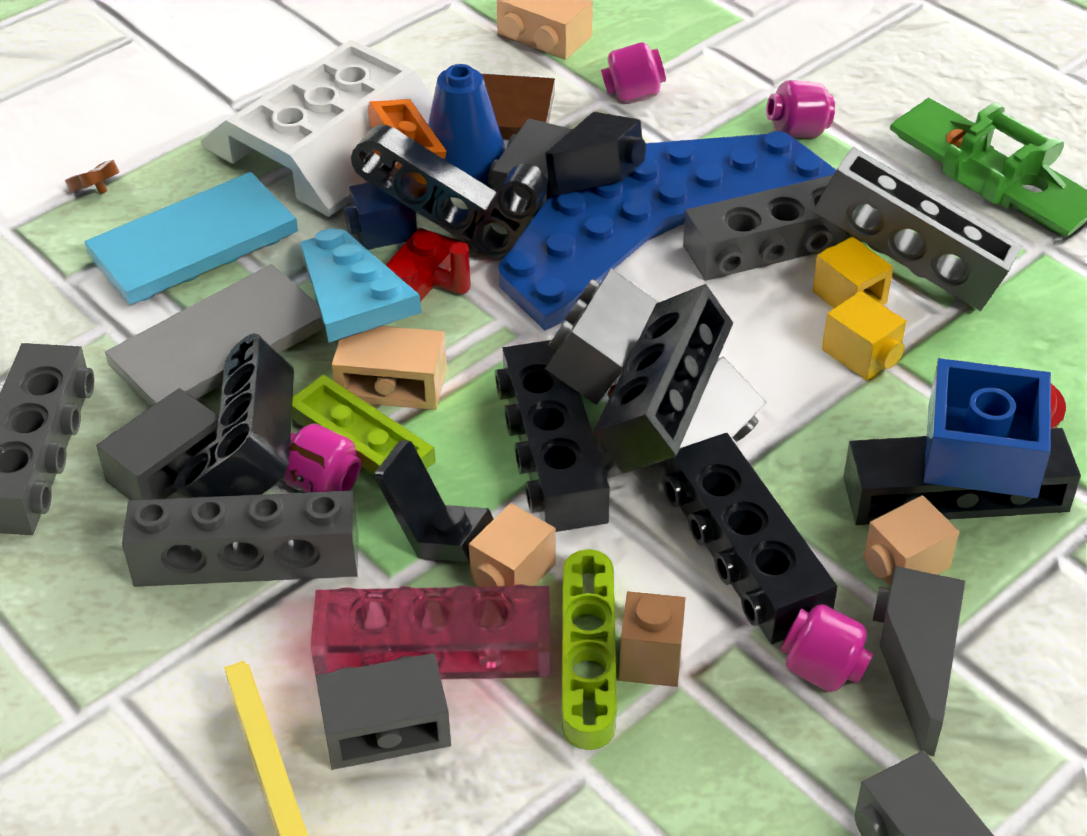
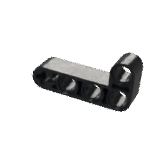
(449, 182)
(252, 427)

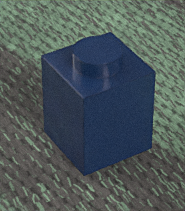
(378, 217)

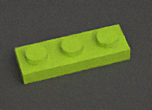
(350, 416)

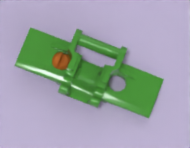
(970, 159)

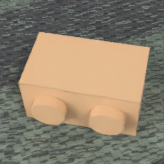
(546, 25)
(393, 366)

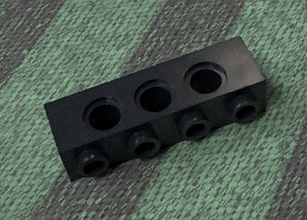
(663, 380)
(555, 441)
(747, 535)

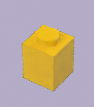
(850, 269)
(864, 335)

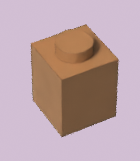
(652, 638)

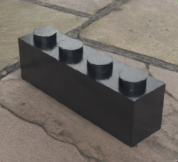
(891, 473)

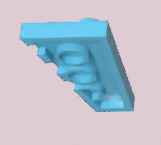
(354, 285)

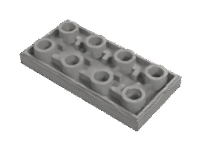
(193, 344)

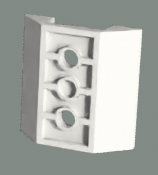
(319, 120)

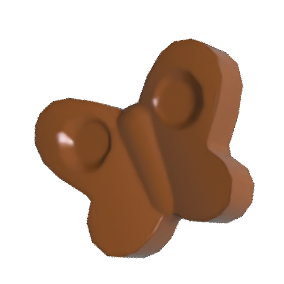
(95, 176)

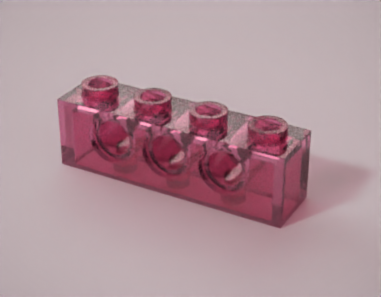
(467, 627)

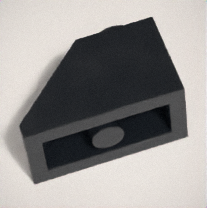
(595, 153)

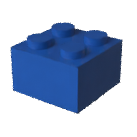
(988, 428)

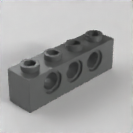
(940, 226)
(759, 229)
(36, 422)
(241, 538)

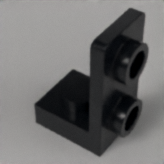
(430, 525)

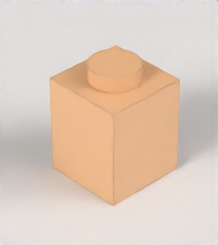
(910, 538)
(512, 550)

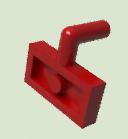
(426, 263)

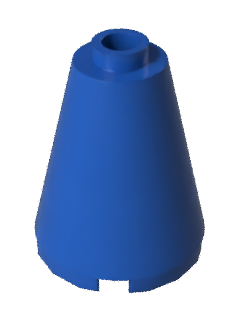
(466, 121)

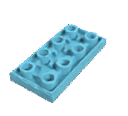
(190, 237)

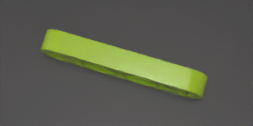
(588, 645)

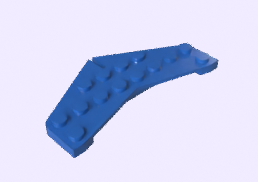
(599, 227)

